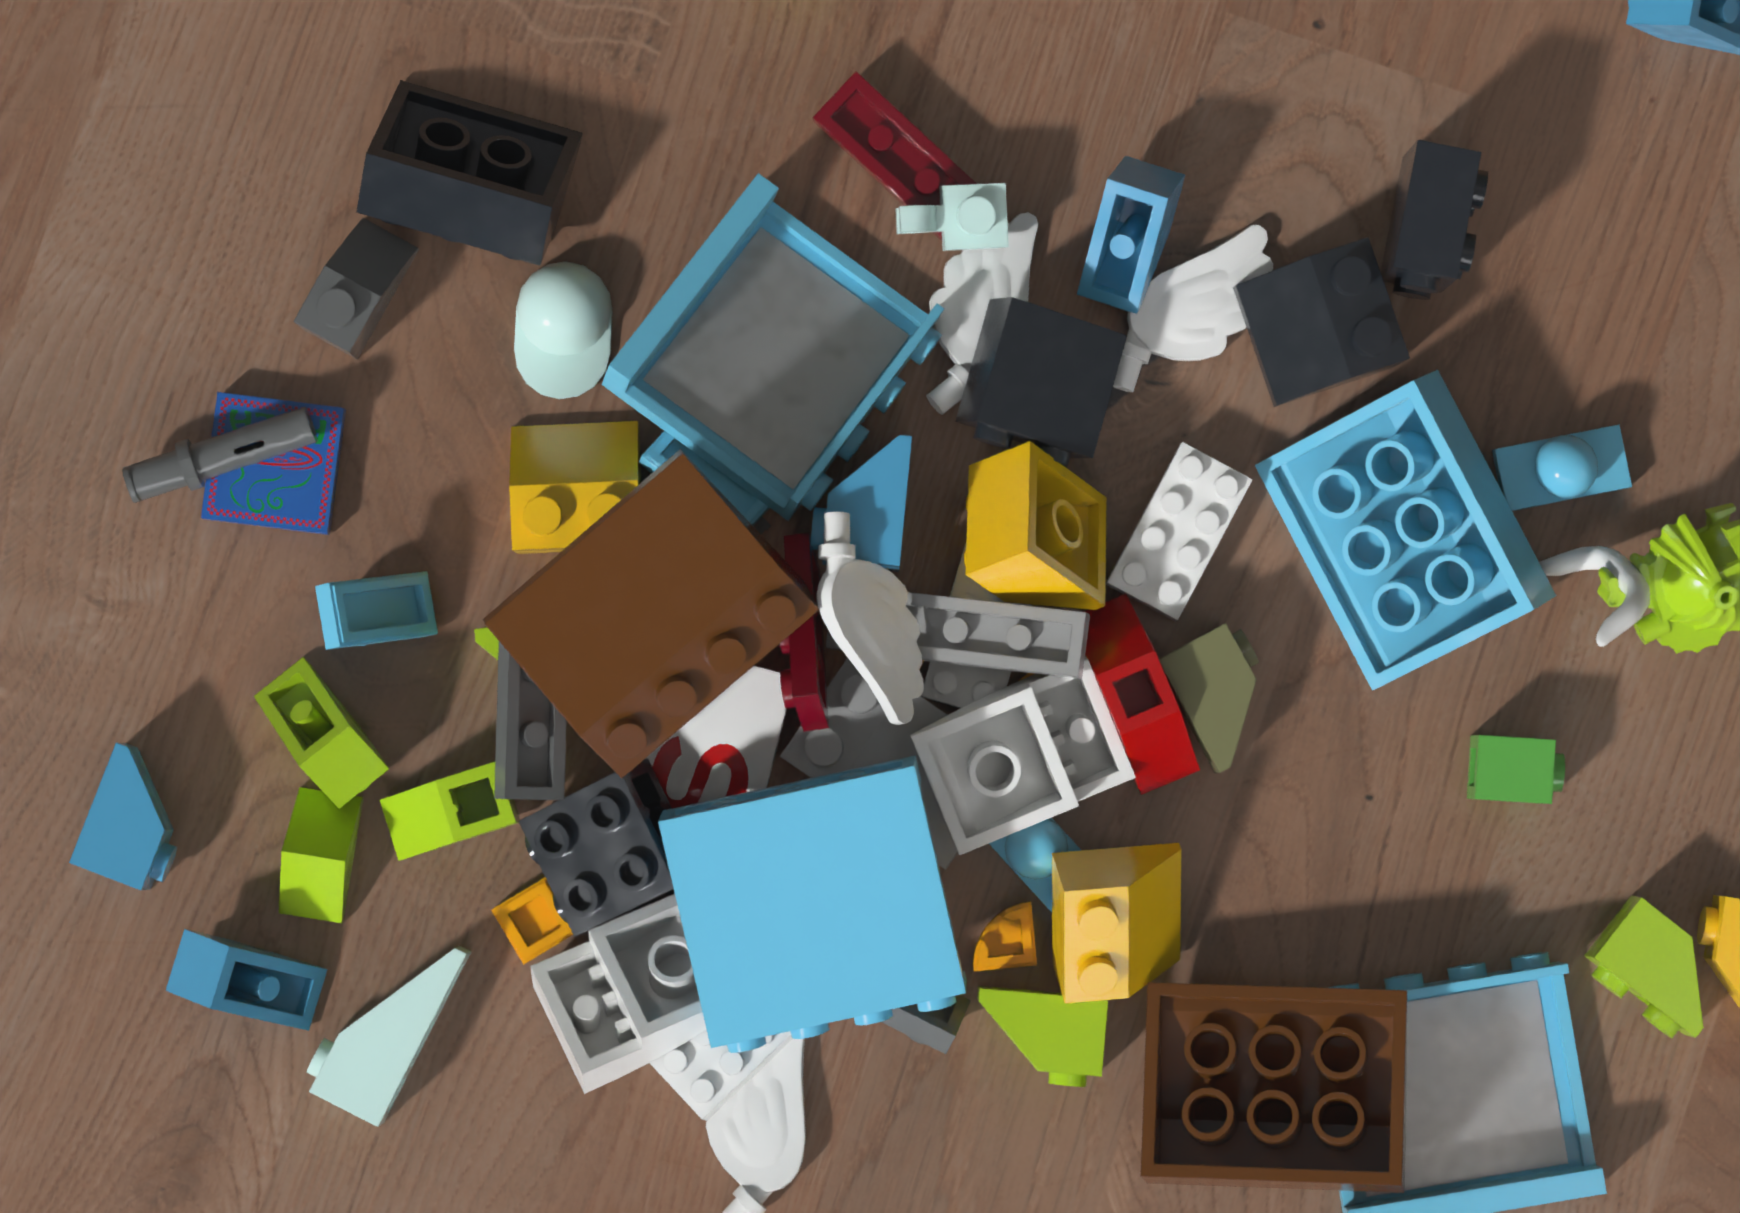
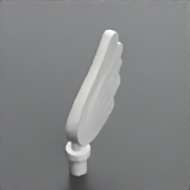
(968, 286)
(1193, 306)
(870, 621)
(763, 1130)

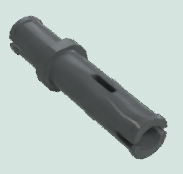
(218, 455)

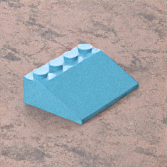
(1405, 530)

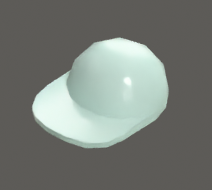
(563, 330)

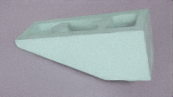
(377, 1051)

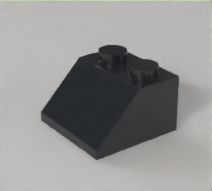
(1321, 322)

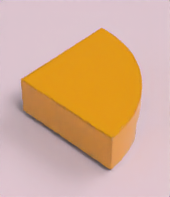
(1007, 940)

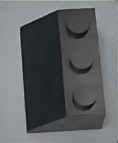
(468, 172)

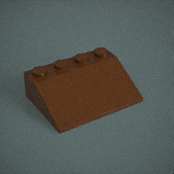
(651, 613)
(1275, 1087)

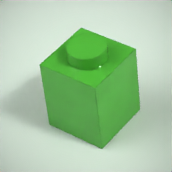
(1514, 769)

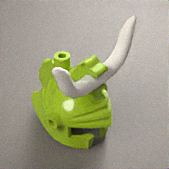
(1684, 579)

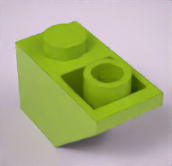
(447, 812)
(1654, 962)

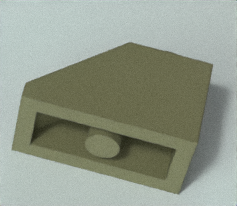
(1214, 689)

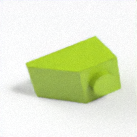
(320, 733)
(1051, 1033)

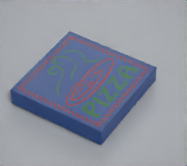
(285, 490)

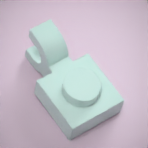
(967, 217)

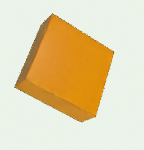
(532, 921)

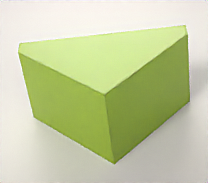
(318, 856)

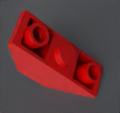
(1138, 696)

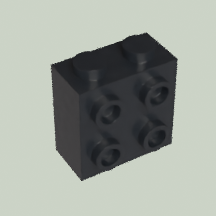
(1430, 219)
(1040, 379)
(602, 847)

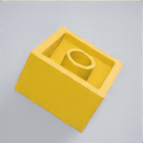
(568, 479)
(1035, 531)
(1114, 919)

